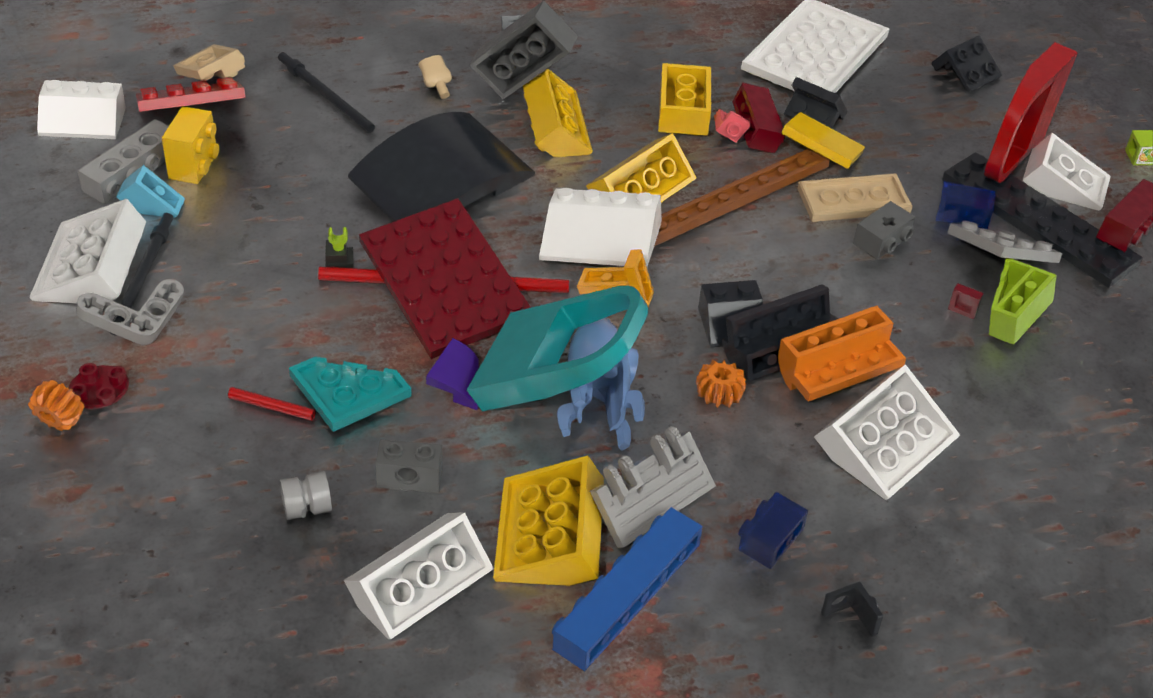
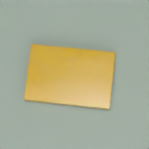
(823, 140)

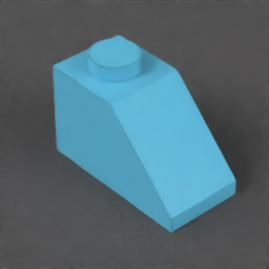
(150, 194)

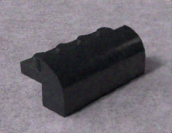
(756, 333)

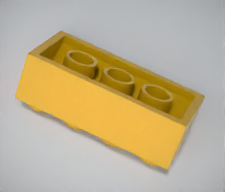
(556, 116)
(654, 169)

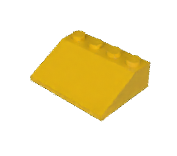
(550, 525)

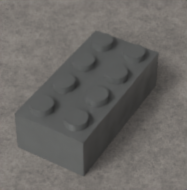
(524, 50)

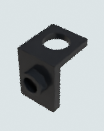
(861, 602)

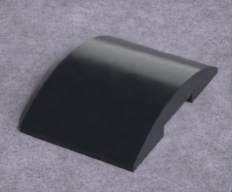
(436, 163)

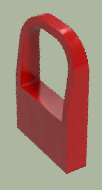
(1030, 111)

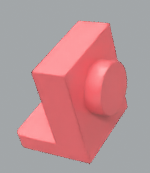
(730, 125)

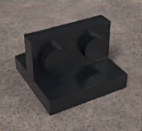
(815, 103)

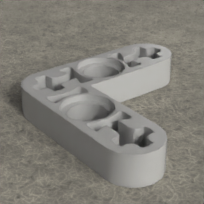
(140, 320)

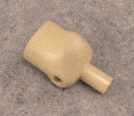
(436, 74)

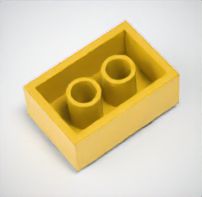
(685, 99)

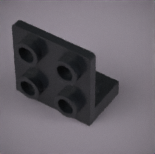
(971, 63)

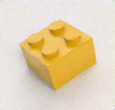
(190, 145)

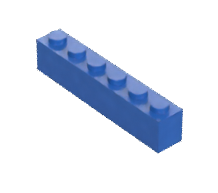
(626, 588)

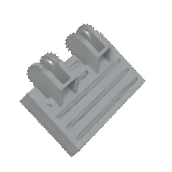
(651, 486)

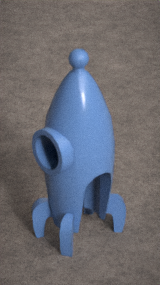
(611, 388)

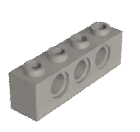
(106, 173)

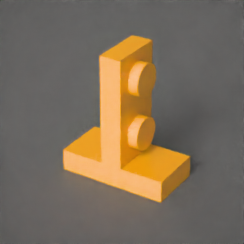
(632, 274)

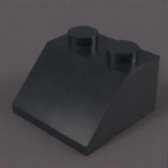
(722, 301)

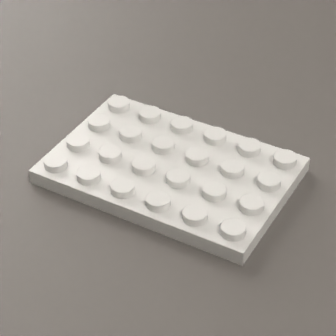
(815, 45)

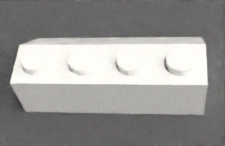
(419, 574)

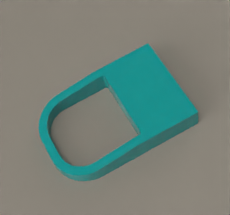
(530, 343)

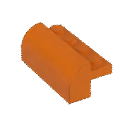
(839, 354)

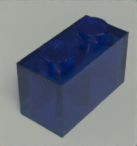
(965, 203)
(772, 529)

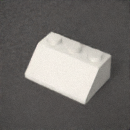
(80, 109)

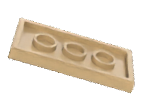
(851, 196)

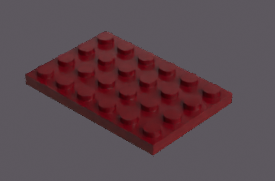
(443, 276)

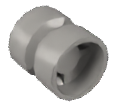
(305, 495)

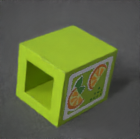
(1140, 147)

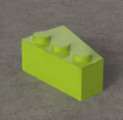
(1020, 299)

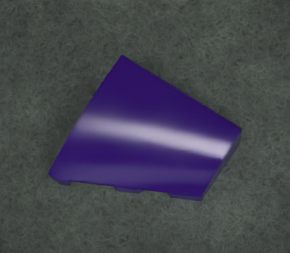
(455, 372)

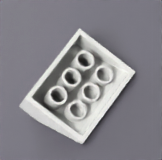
(600, 226)
(90, 255)
(888, 434)

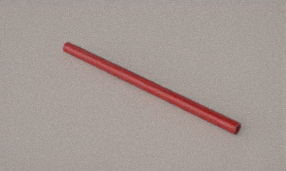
(373, 276)

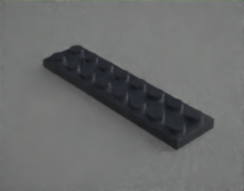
(1048, 222)

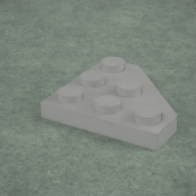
(1004, 243)

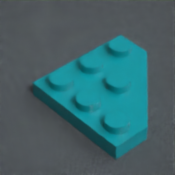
(347, 390)

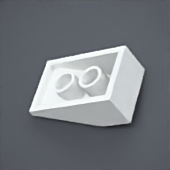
(1066, 174)

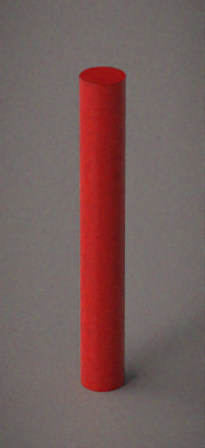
(271, 403)

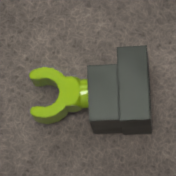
(337, 252)

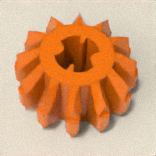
(720, 383)
(56, 405)

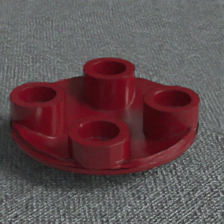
(99, 385)

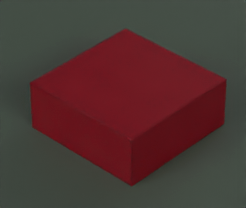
(965, 301)

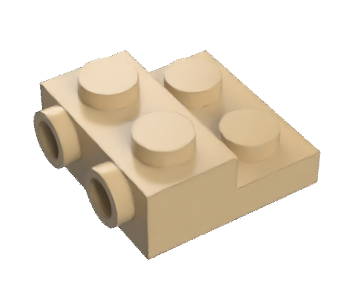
(211, 62)

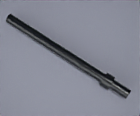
(298, 69)
(158, 237)

